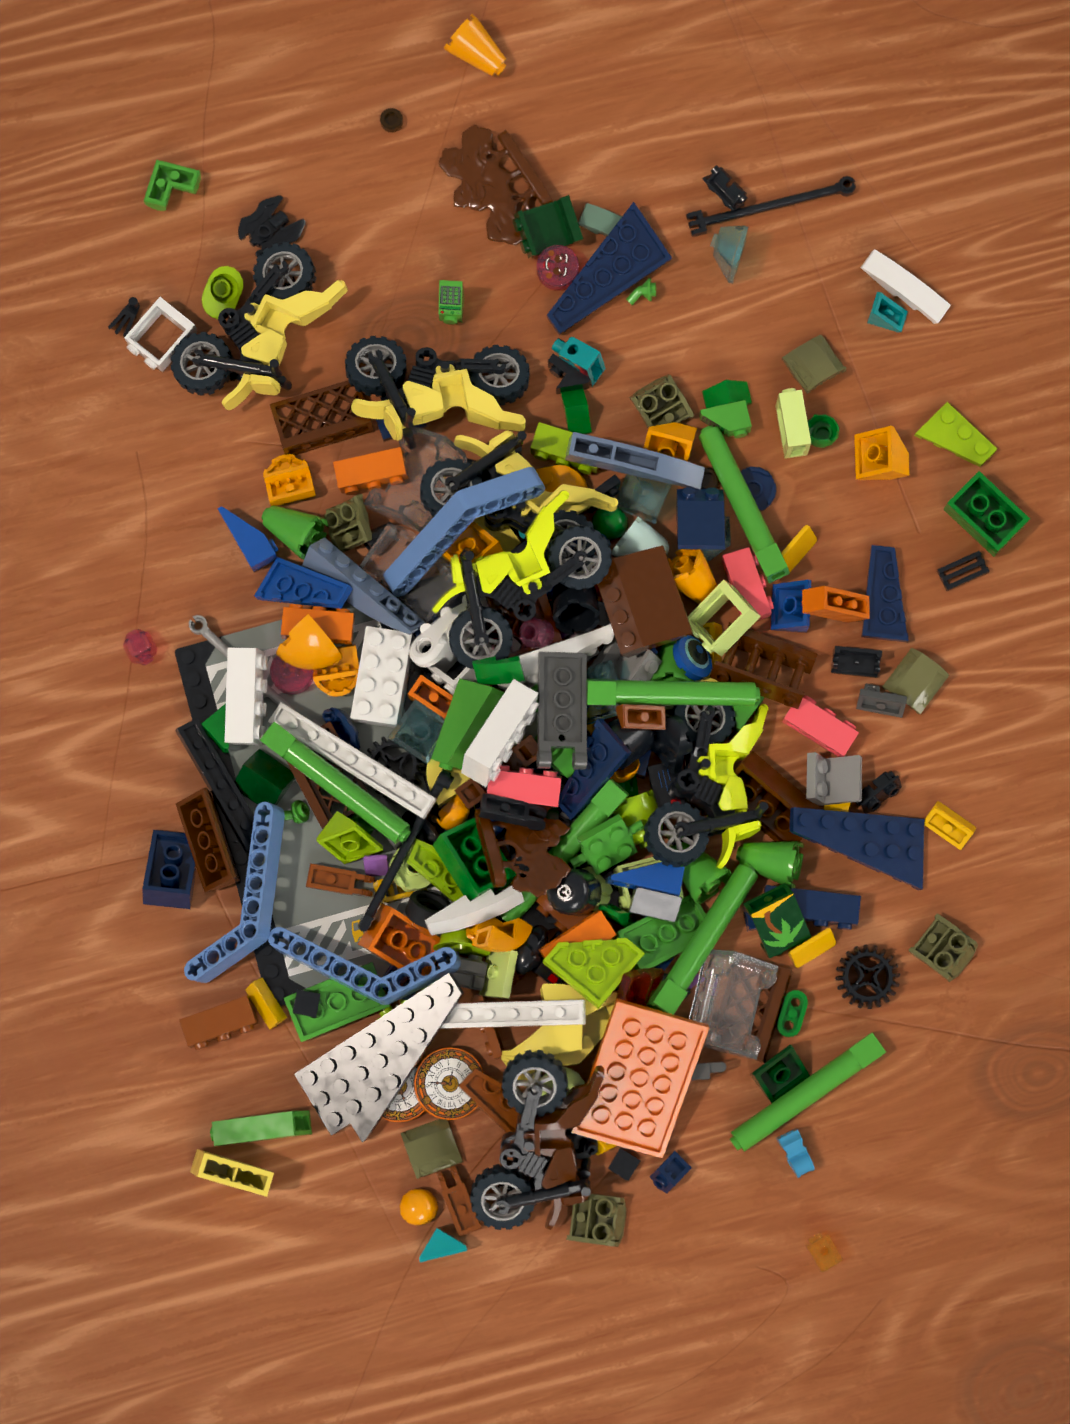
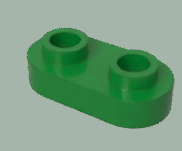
(792, 1014)

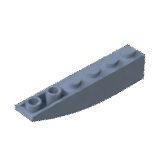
(633, 461)
(367, 593)

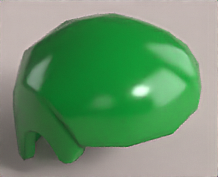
(823, 430)
(610, 524)

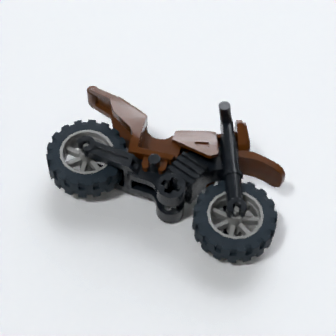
(537, 1145)

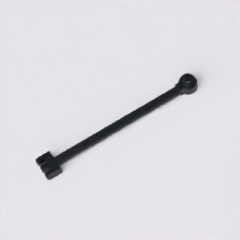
(702, 222)
(443, 781)

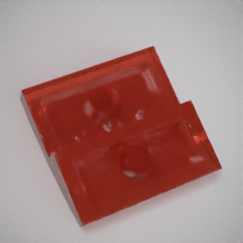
(639, 985)

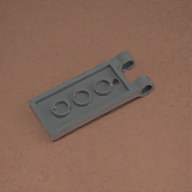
(562, 706)

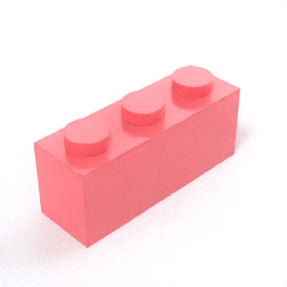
(743, 575)
(821, 727)
(527, 786)

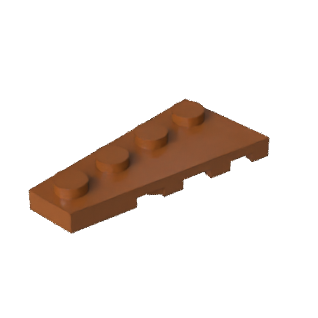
(489, 1096)

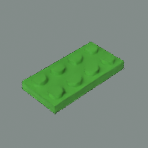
(661, 938)
(336, 1006)

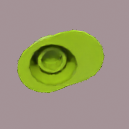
(222, 290)
(459, 942)

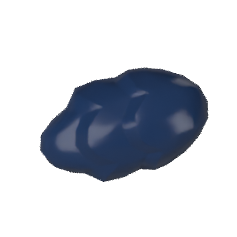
(342, 725)

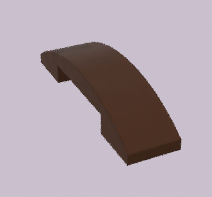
(522, 756)

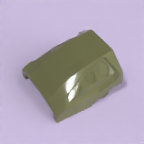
(813, 363)
(661, 402)
(349, 524)
(917, 679)
(945, 948)
(431, 1147)
(598, 1220)

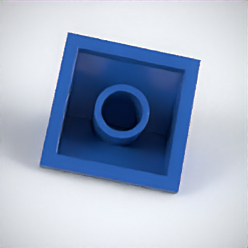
(788, 607)

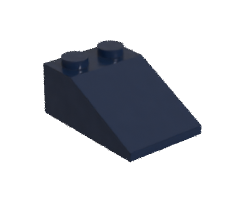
(700, 518)
(169, 871)

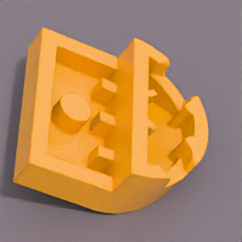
(558, 475)
(288, 480)
(341, 676)

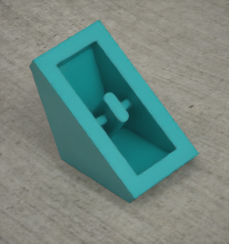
(887, 313)
(441, 1245)

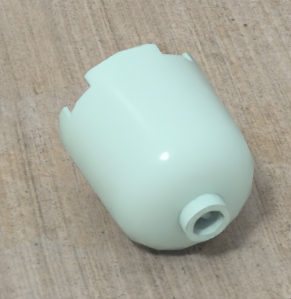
(638, 538)

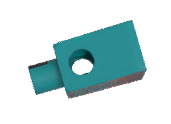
(581, 356)

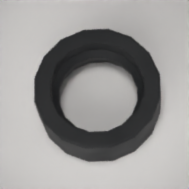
(423, 905)

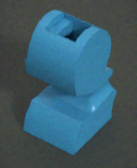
(796, 1153)

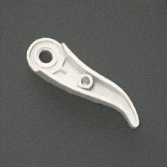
(437, 636)
(583, 643)

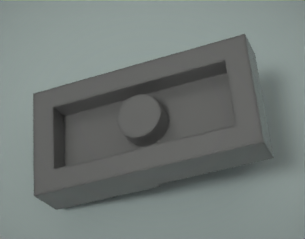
(884, 703)

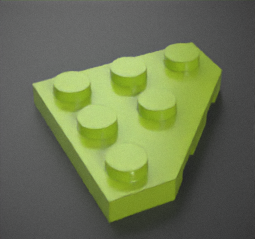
(594, 965)

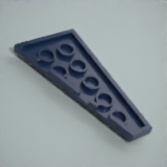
(619, 262)
(876, 841)

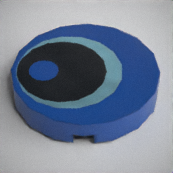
(692, 658)

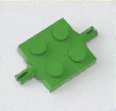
(607, 844)

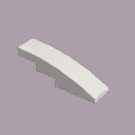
(905, 286)
(469, 913)

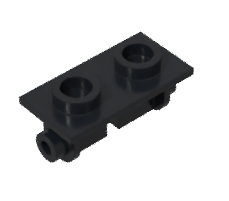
(732, 196)
(886, 786)

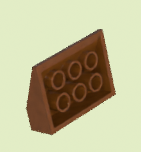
(643, 602)

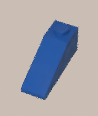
(251, 541)
(652, 877)

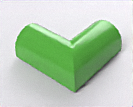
(168, 177)

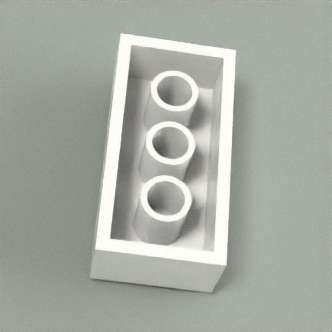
(382, 677)
(245, 696)
(500, 733)

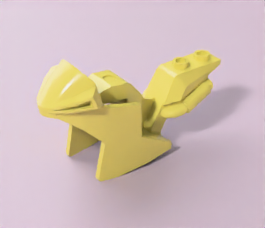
(566, 1042)

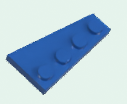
(298, 585)

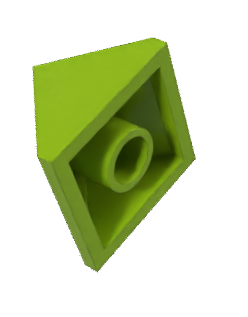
(347, 839)

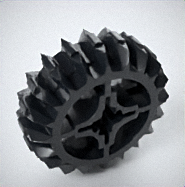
(402, 758)
(874, 985)

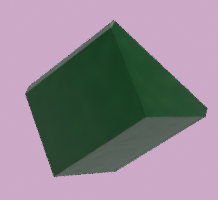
(264, 779)
(780, 1073)

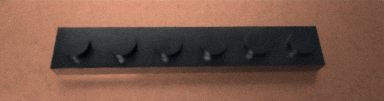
(218, 780)

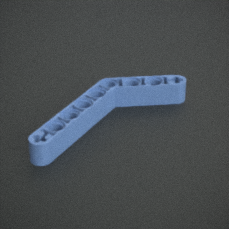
(454, 519)
(204, 966)
(354, 972)

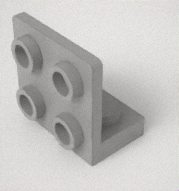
(833, 779)

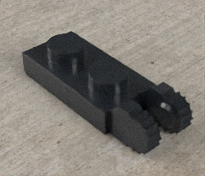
(512, 811)

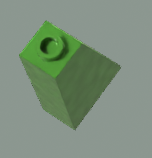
(465, 718)
(261, 1128)

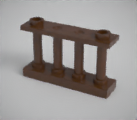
(774, 650)

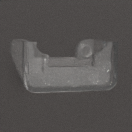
(403, 500)
(428, 589)
(729, 999)

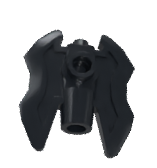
(269, 229)

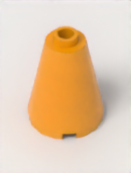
(476, 47)
(693, 574)

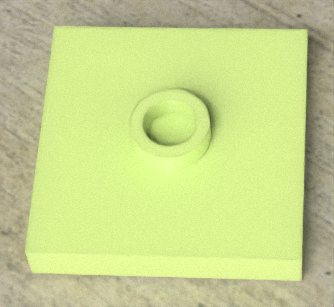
(499, 974)

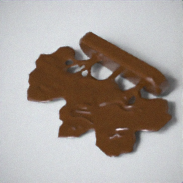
(488, 184)
(544, 869)

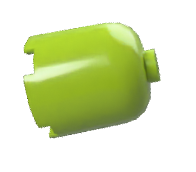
(635, 809)

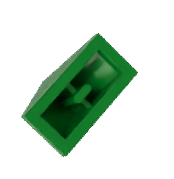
(726, 392)
(576, 411)
(215, 728)

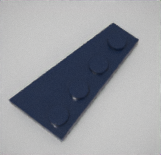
(885, 597)
(604, 757)

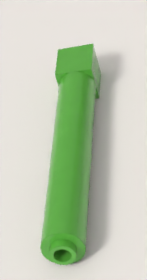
(743, 504)
(671, 692)
(336, 783)
(596, 813)
(673, 989)
(807, 1092)

